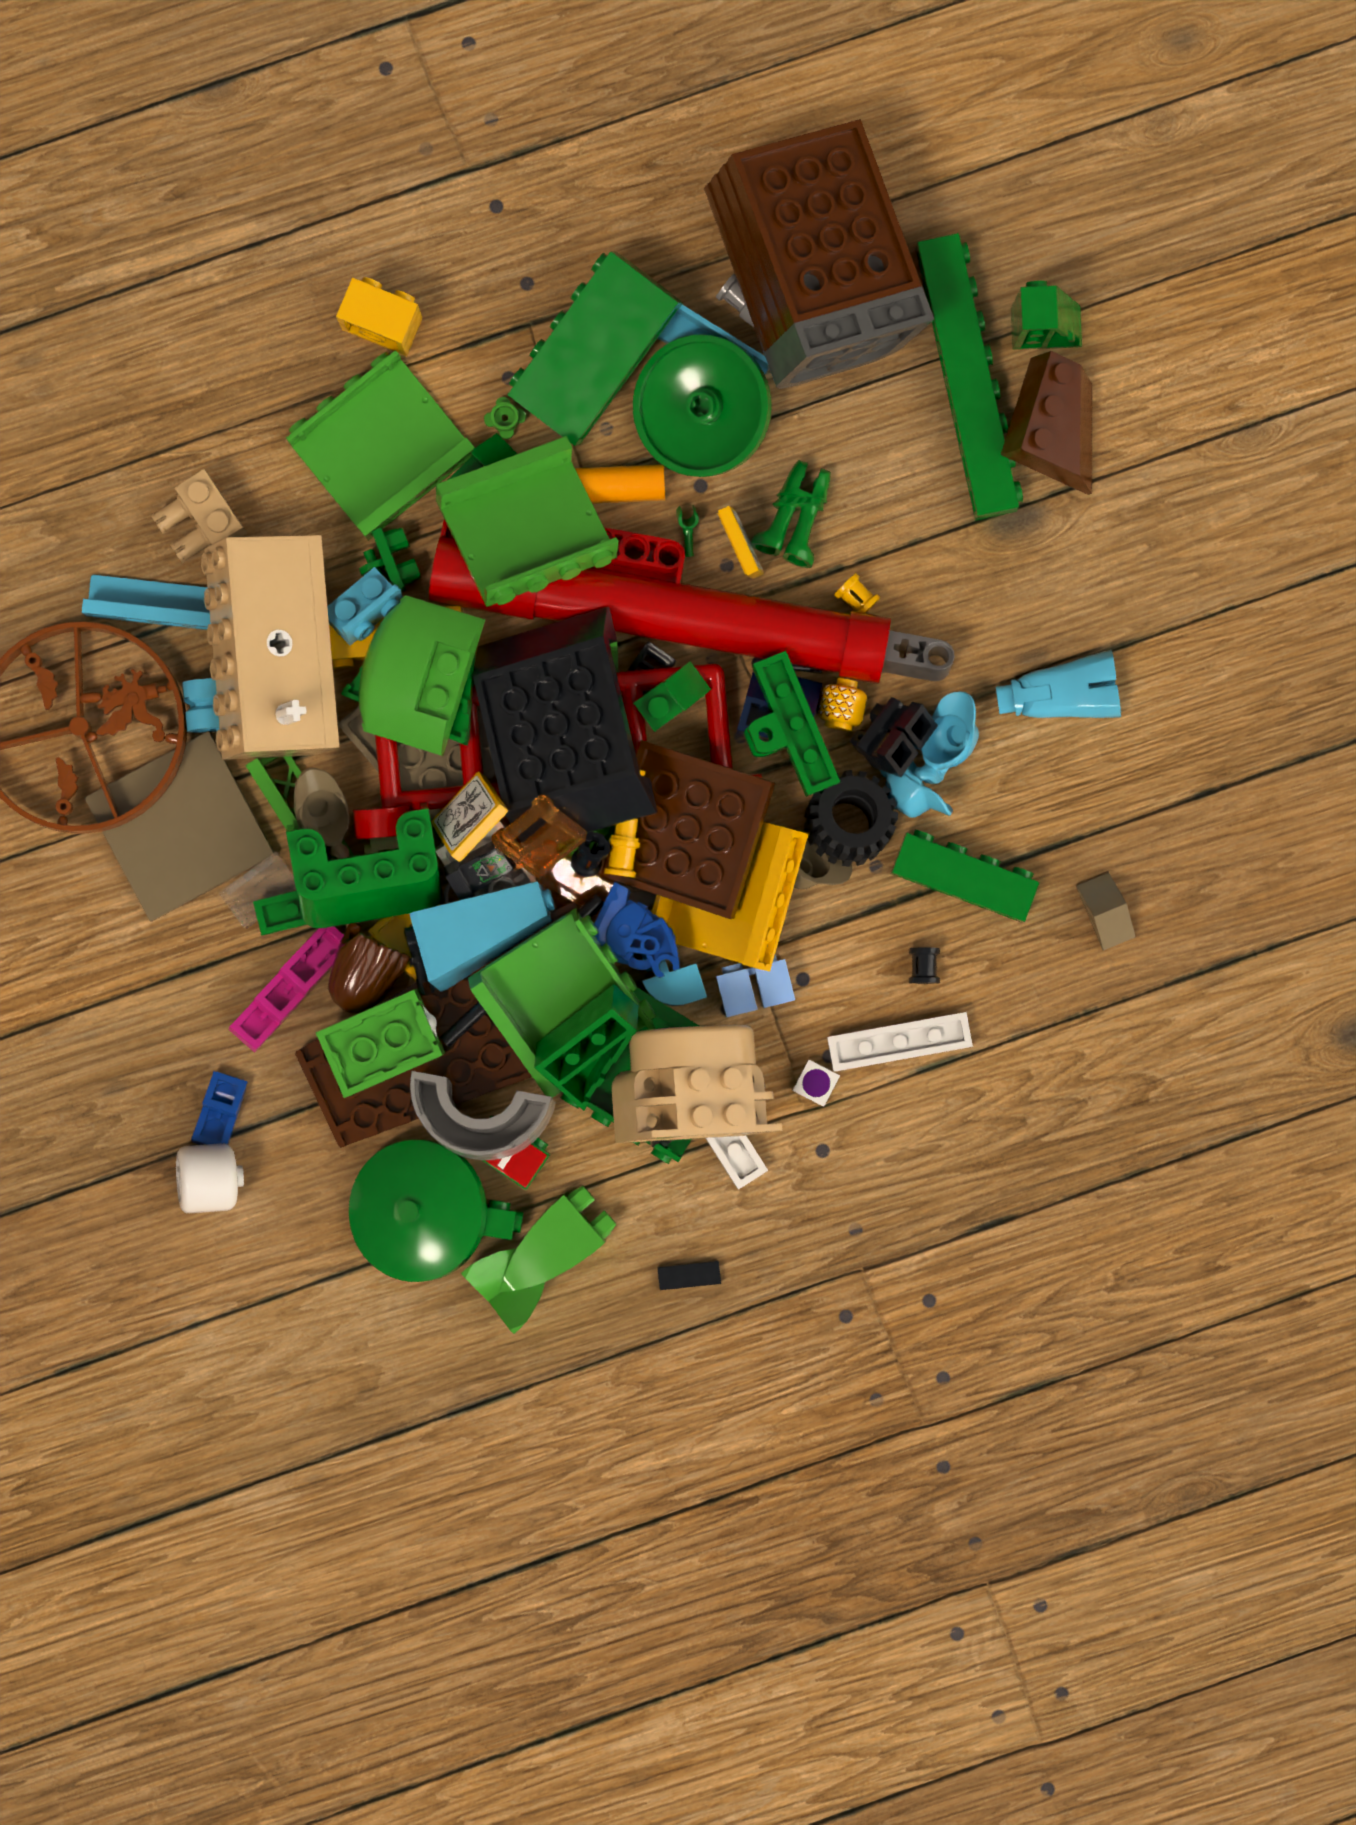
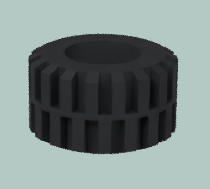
(844, 845)

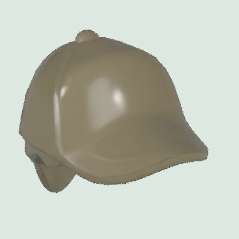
(322, 807)

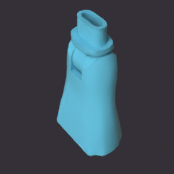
(1067, 690)

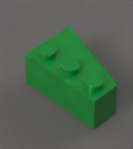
(1045, 318)
(587, 1045)

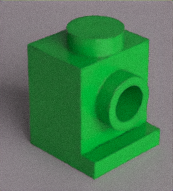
(502, 1220)

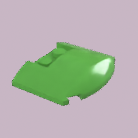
(417, 673)

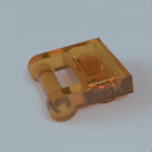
(547, 844)

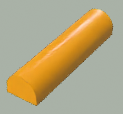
(623, 483)

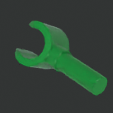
(688, 525)

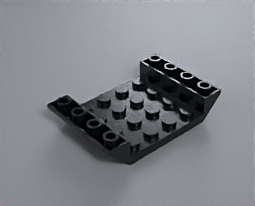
(561, 724)

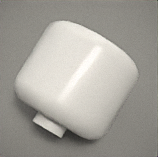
(207, 1178)

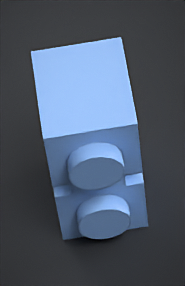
(737, 990)

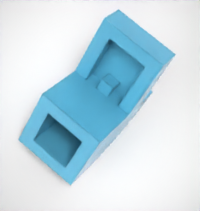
(677, 986)

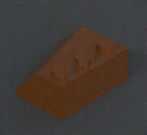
(1054, 422)

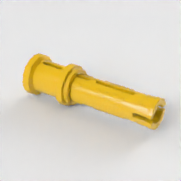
(623, 848)

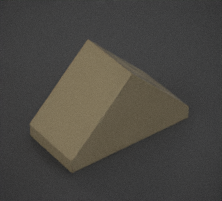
(1106, 911)

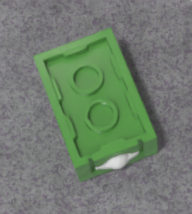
(381, 1043)

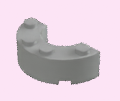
(478, 1138)

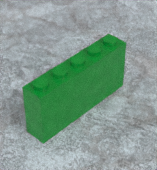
(593, 347)

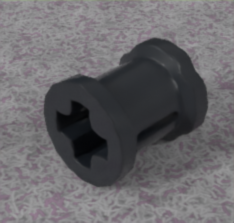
(583, 854)
(924, 965)

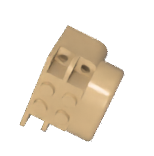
(691, 1086)

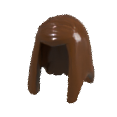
(363, 971)

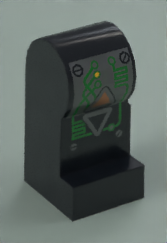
(477, 870)

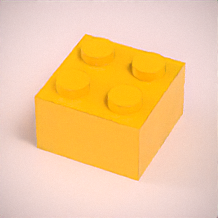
(379, 315)

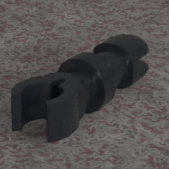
(416, 960)

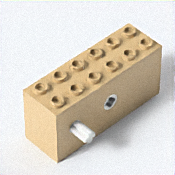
(270, 647)

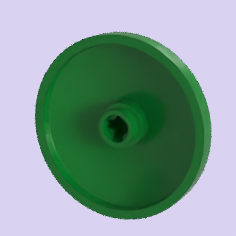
(702, 405)
(417, 1211)

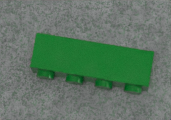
(965, 877)

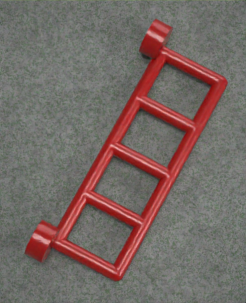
(381, 820)

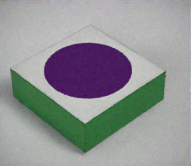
(816, 1083)

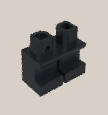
(894, 735)

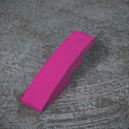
(287, 988)

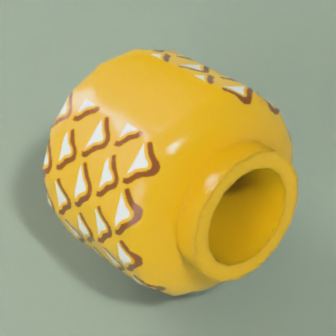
(842, 705)

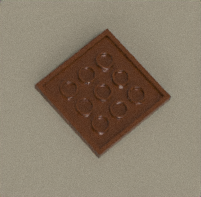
(703, 830)

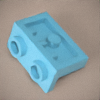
(363, 606)

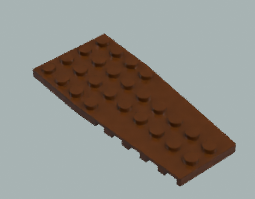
(473, 1064)

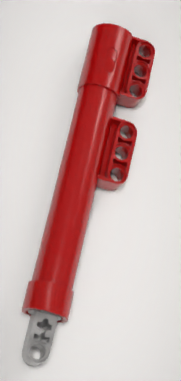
(654, 604)

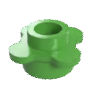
(504, 407)

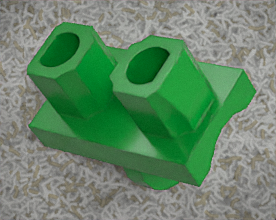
(389, 543)

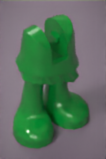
(791, 500)

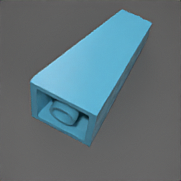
(474, 931)

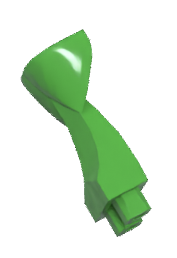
(555, 1243)

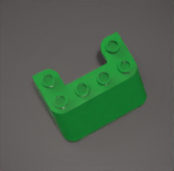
(370, 883)

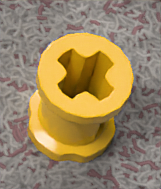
(867, 597)

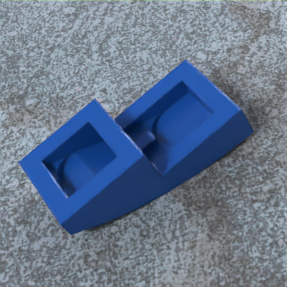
(219, 1110)

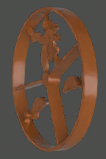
(130, 697)

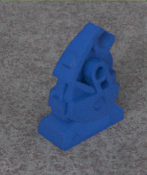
(634, 929)

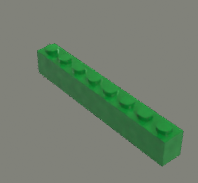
(967, 376)

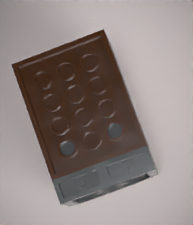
(818, 253)

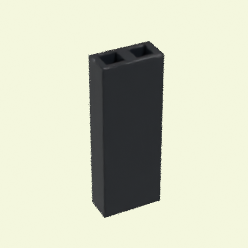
(689, 1275)

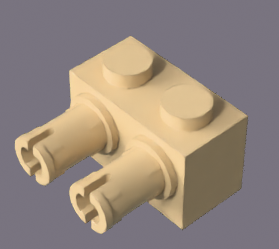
(214, 517)

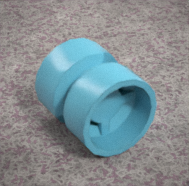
(200, 695)

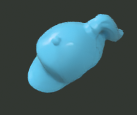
(952, 739)
(912, 795)

